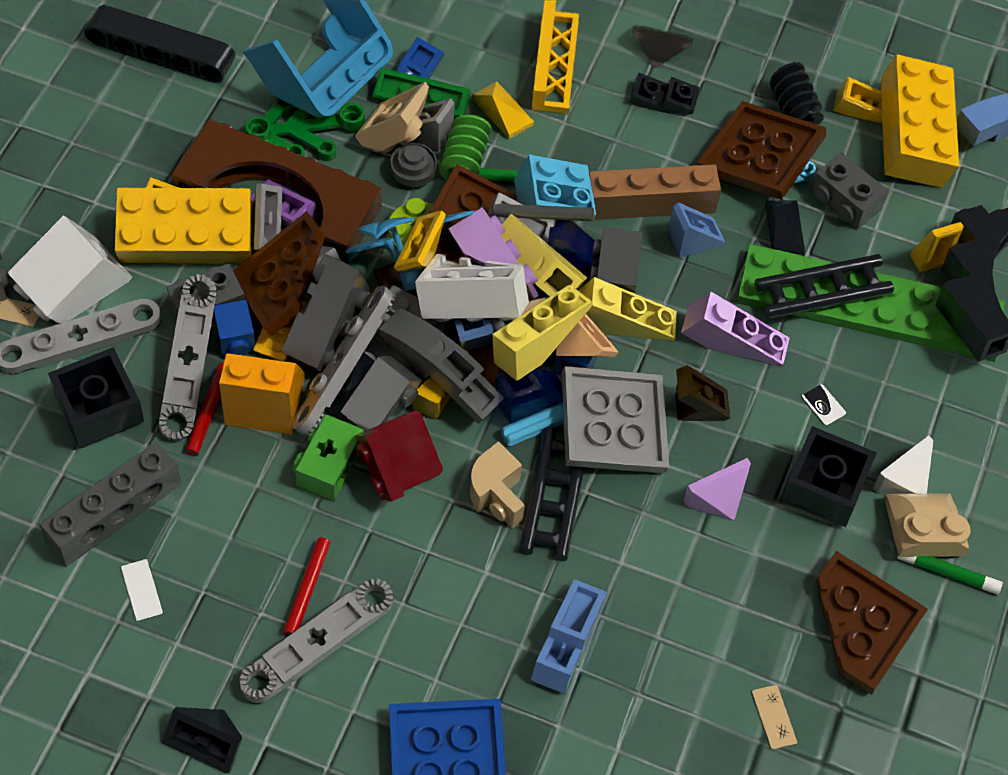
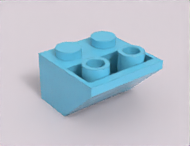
(554, 183)

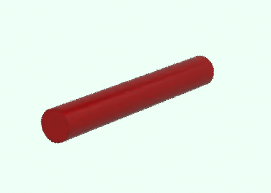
(205, 415)
(307, 586)

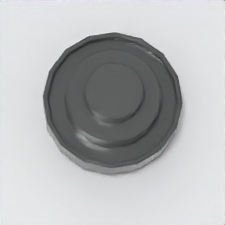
(413, 164)

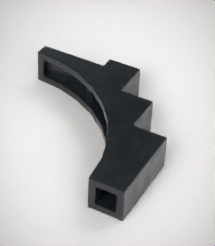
(969, 295)

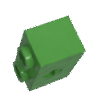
(328, 458)

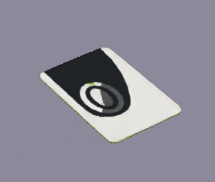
(824, 404)

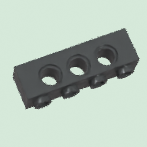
(110, 504)

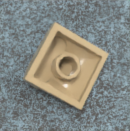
(394, 120)
(927, 525)

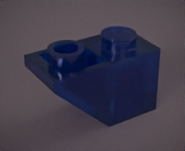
(573, 245)
(529, 394)

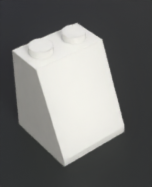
(67, 272)

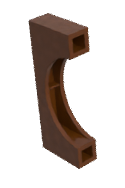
(229, 156)

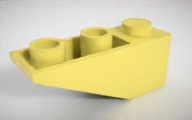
(547, 265)
(628, 314)
(538, 332)

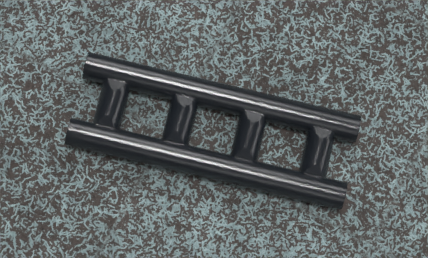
(814, 301)
(538, 505)

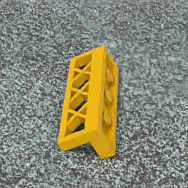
(546, 53)

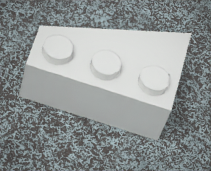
(471, 291)

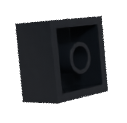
(96, 397)
(828, 476)

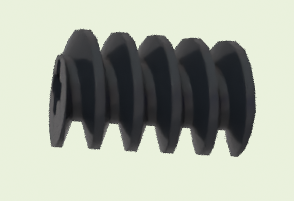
(796, 93)

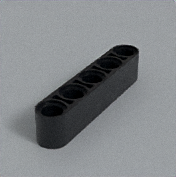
(160, 43)

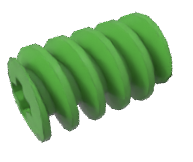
(465, 144)

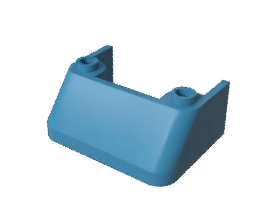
(354, 57)

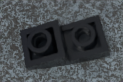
(669, 97)

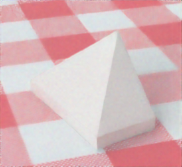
(909, 472)

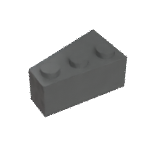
(323, 323)

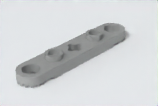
(98, 331)
(184, 381)
(329, 383)
(296, 656)

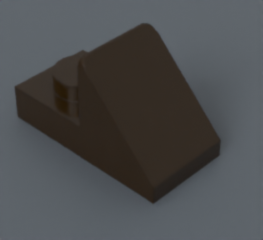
(700, 397)

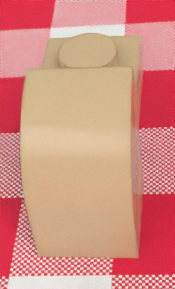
(491, 483)

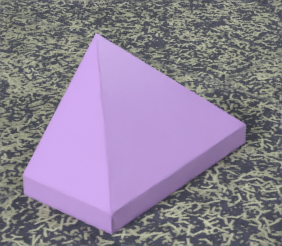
(719, 492)

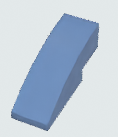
(984, 120)
(568, 636)

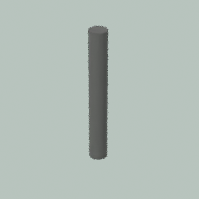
(544, 212)

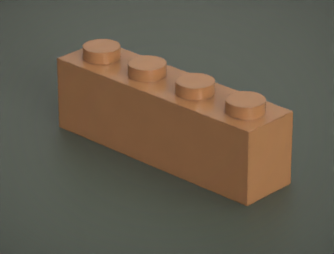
(654, 191)

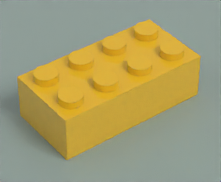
(919, 121)
(184, 225)

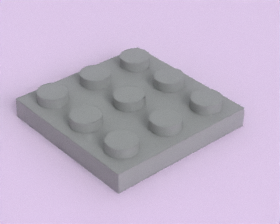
(614, 420)

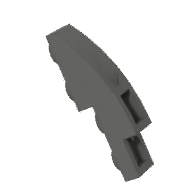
(444, 360)

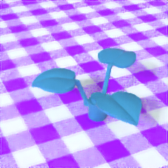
(377, 229)

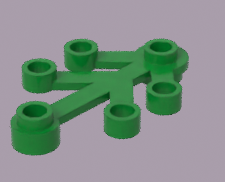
(300, 127)

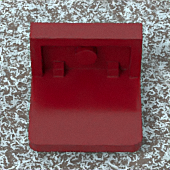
(398, 455)

